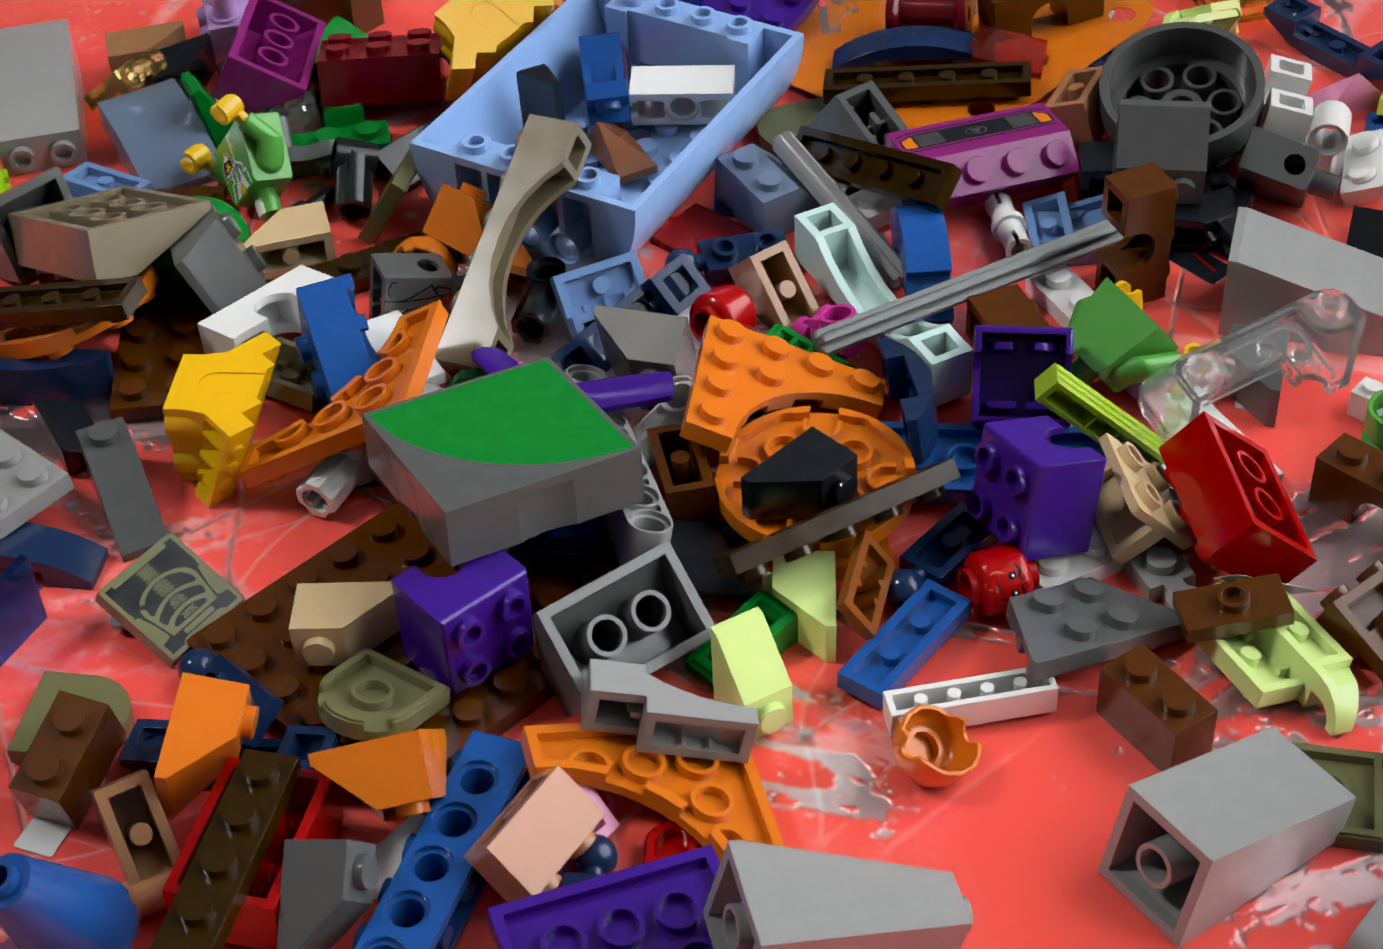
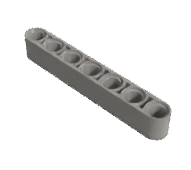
(641, 525)

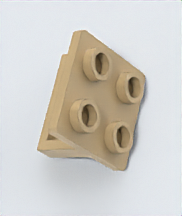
(1136, 503)

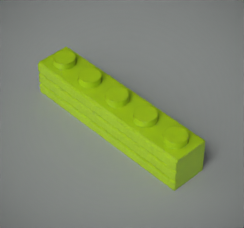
(1093, 412)

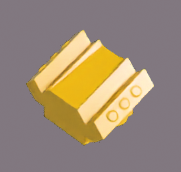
(481, 34)
(216, 412)

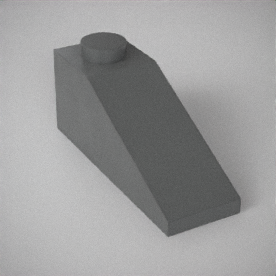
(121, 487)

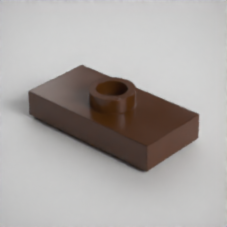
(1233, 608)

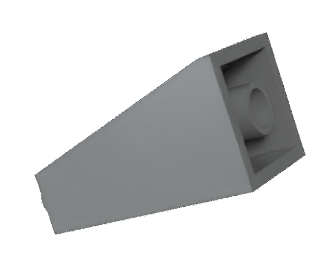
(41, 99)
(1281, 262)
(1221, 831)
(830, 901)

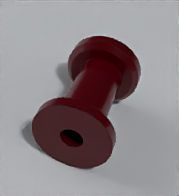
(940, 13)

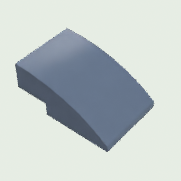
(153, 131)

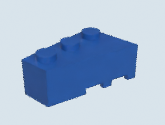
(332, 335)

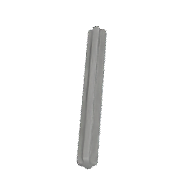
(827, 191)

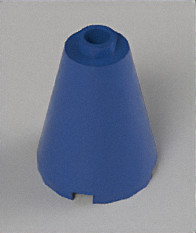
(63, 906)

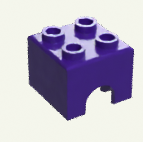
(1005, 370)
(1035, 490)
(467, 621)

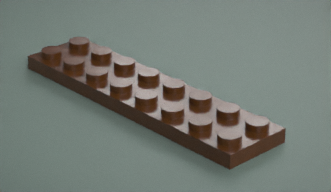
(156, 341)

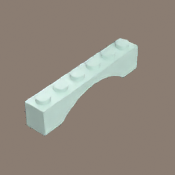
(838, 261)

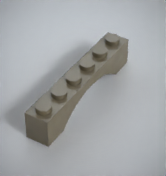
(543, 167)

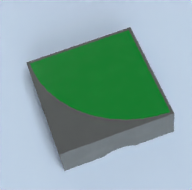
(503, 459)

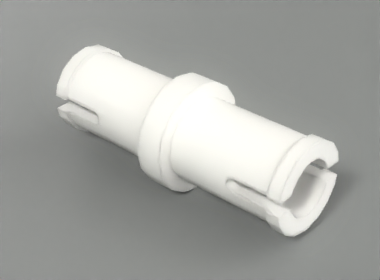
(1007, 224)

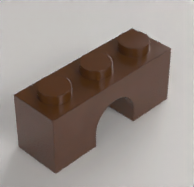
(1019, 14)
(1142, 210)
(1347, 478)

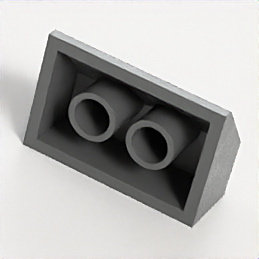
(630, 615)

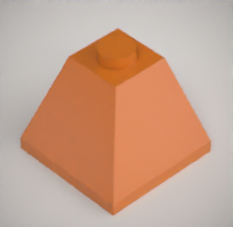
(459, 222)
(203, 730)
(391, 770)

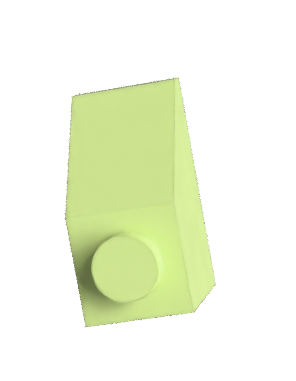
(810, 591)
(751, 670)

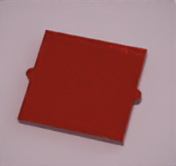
(1004, 46)
(695, 225)

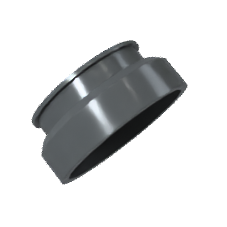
(1189, 65)

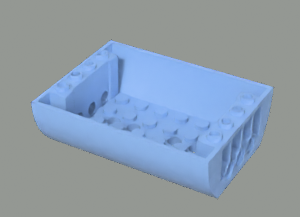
(598, 215)

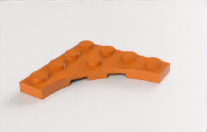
(752, 371)
(339, 425)
(703, 796)

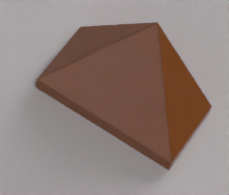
(620, 152)
(865, 586)

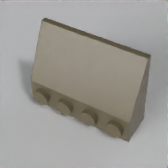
(102, 232)

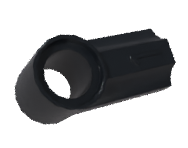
(354, 170)
(538, 306)

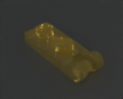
(127, 77)

